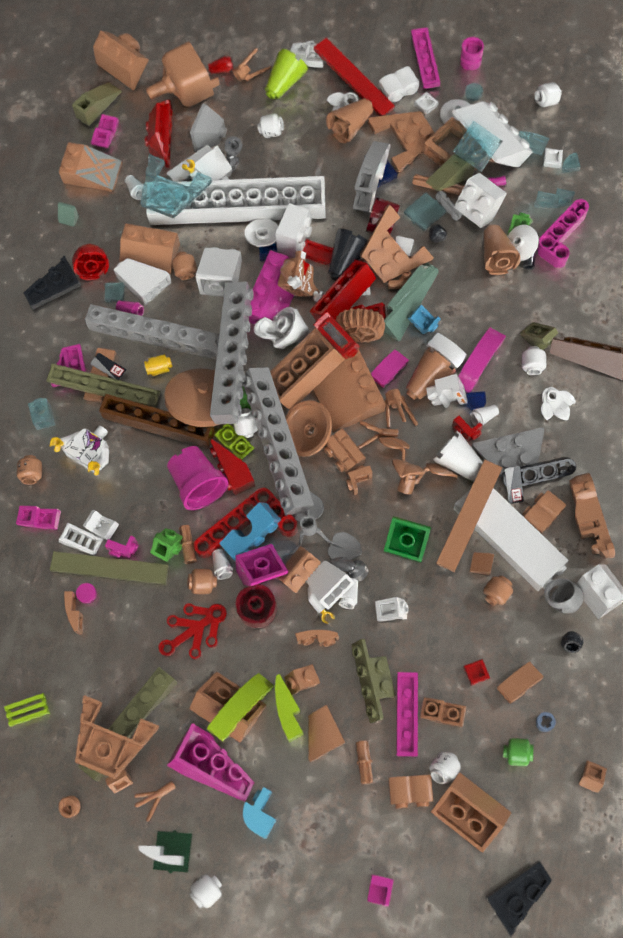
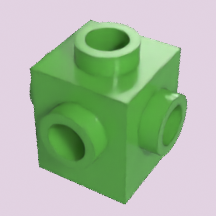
(166, 544)

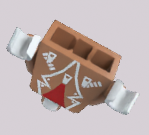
(298, 277)

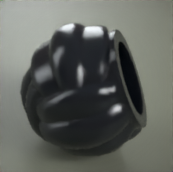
(437, 233)
(572, 642)

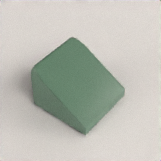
(67, 214)

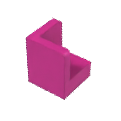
(380, 890)

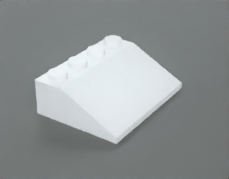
(513, 149)

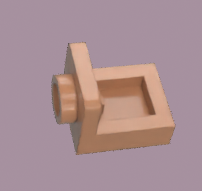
(359, 475)
(301, 679)

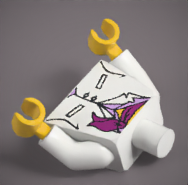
(85, 448)

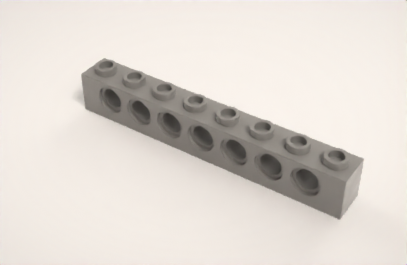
(233, 321)
(152, 331)
(277, 441)

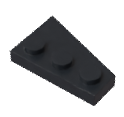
(54, 284)
(518, 895)

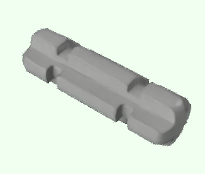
(448, 205)

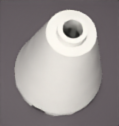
(459, 457)

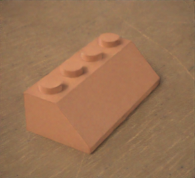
(304, 368)

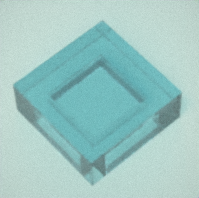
(114, 292)

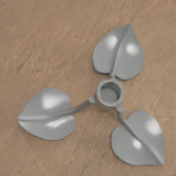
(341, 545)

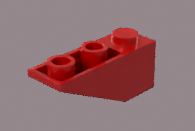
(235, 469)

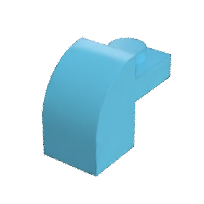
(254, 817)

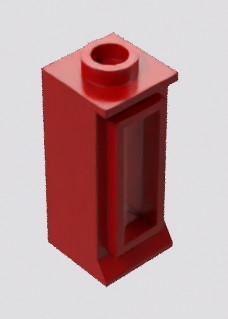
(337, 336)

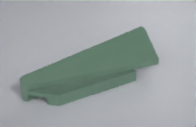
(408, 299)

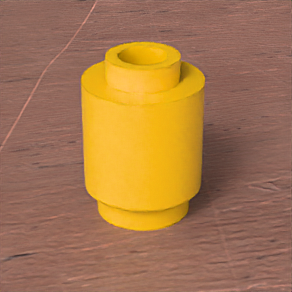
(158, 365)

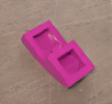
(105, 132)
(389, 367)
(38, 518)

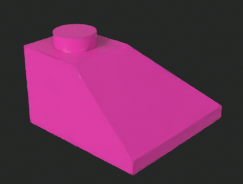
(259, 565)

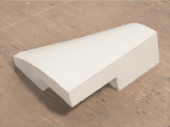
(306, 52)

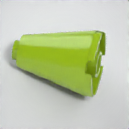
(284, 74)

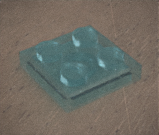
(477, 146)

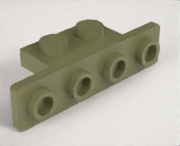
(374, 680)

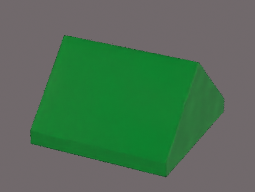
(407, 539)

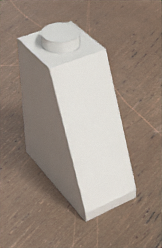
(142, 279)

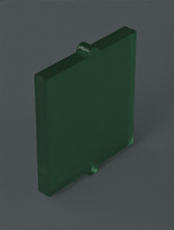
(174, 845)

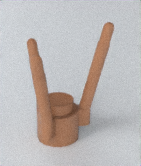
(242, 70)
(395, 400)

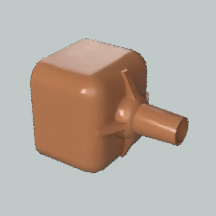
(184, 77)

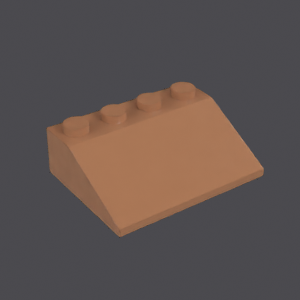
(350, 393)

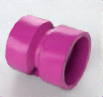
(471, 53)

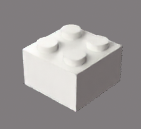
(480, 200)
(293, 230)

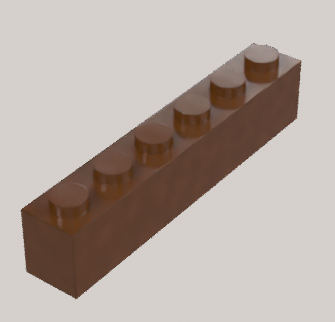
(154, 421)

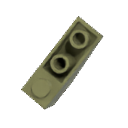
(94, 102)
(450, 173)

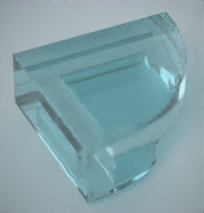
(571, 163)

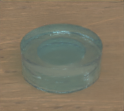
(474, 91)

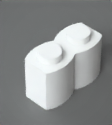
(399, 84)

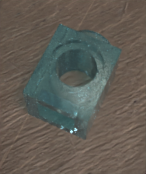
(44, 420)

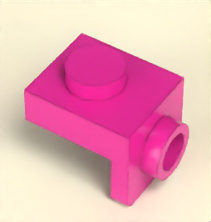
(116, 549)

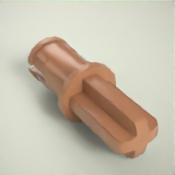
(187, 544)
(364, 762)

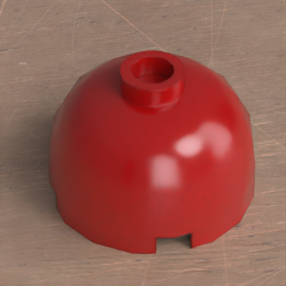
(90, 262)

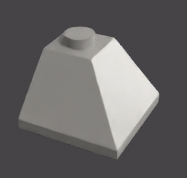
(207, 129)

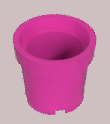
(196, 478)

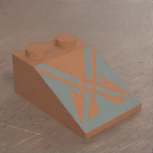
(89, 168)

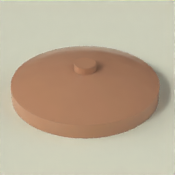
(190, 397)

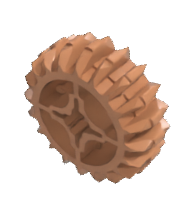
(362, 324)

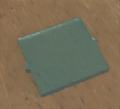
(425, 211)

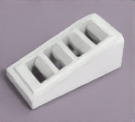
(70, 543)

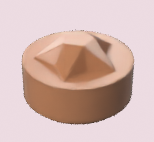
(69, 806)

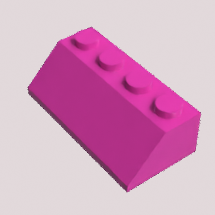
(268, 296)

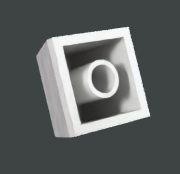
(216, 269)
(601, 590)

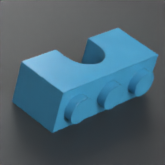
(263, 521)

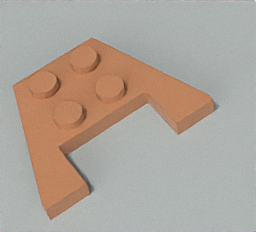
(411, 131)
(384, 253)
(105, 749)

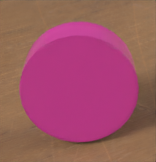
(86, 593)

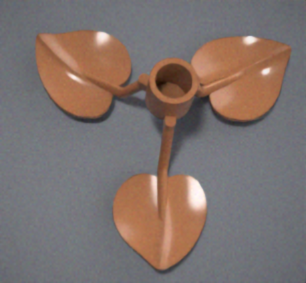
(409, 471)

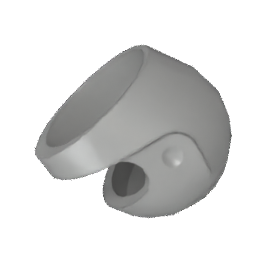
(566, 597)

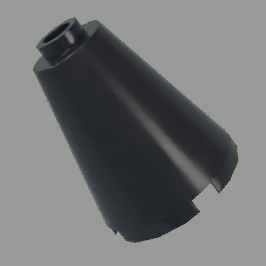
(345, 251)

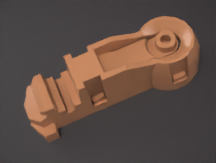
(590, 516)

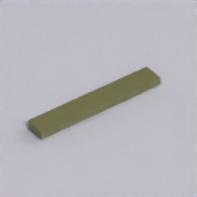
(102, 385)
(109, 568)

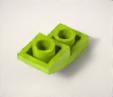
(233, 442)

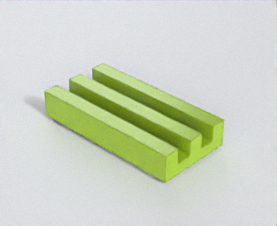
(10, 715)

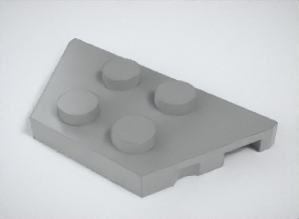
(513, 449)

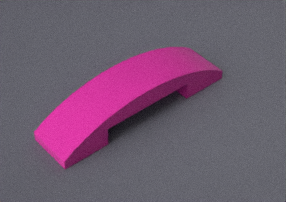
(480, 358)

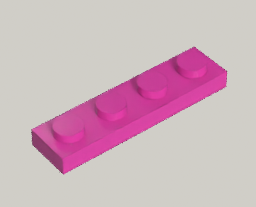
(425, 58)
(407, 714)

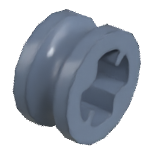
(551, 724)

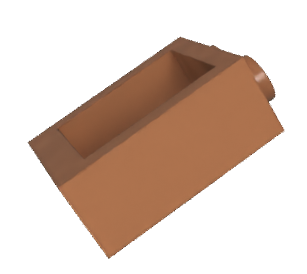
(431, 146)

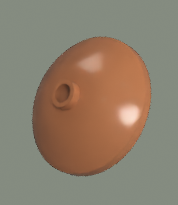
(304, 419)

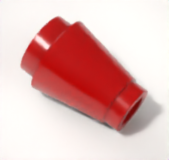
(221, 65)

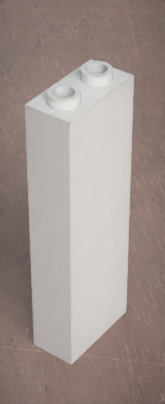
(518, 541)

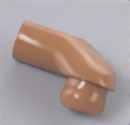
(398, 284)

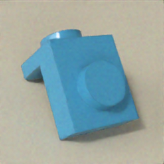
(423, 320)

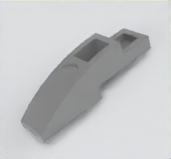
(369, 175)

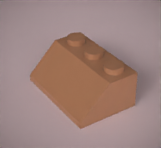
(119, 59)
(149, 246)
(215, 695)
(471, 812)

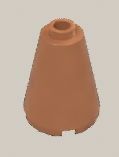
(349, 119)
(499, 251)
(430, 367)

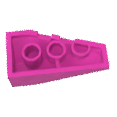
(205, 762)

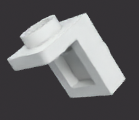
(100, 525)

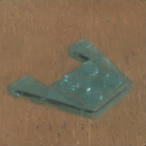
(166, 195)

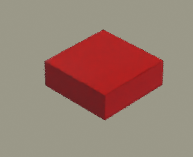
(476, 672)

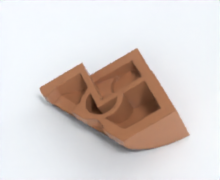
(323, 734)

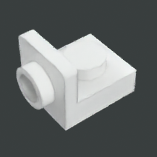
(391, 609)

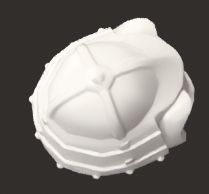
(285, 328)

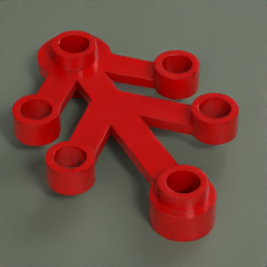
(195, 628)

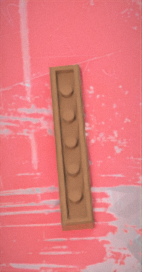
(469, 516)

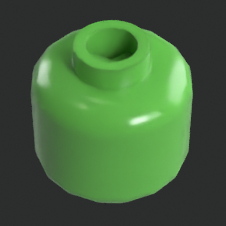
(518, 752)

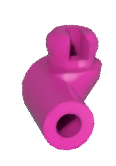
(499, 181)

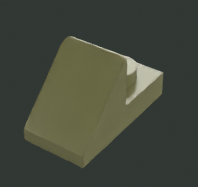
(539, 335)

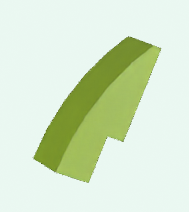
(287, 710)

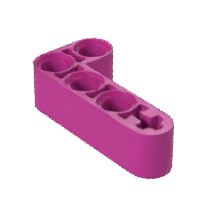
(564, 229)

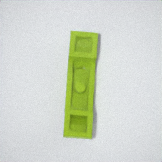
(239, 706)

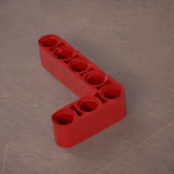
(238, 514)

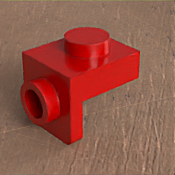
(466, 431)

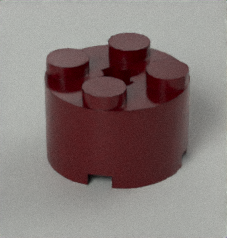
(377, 212)
(251, 596)

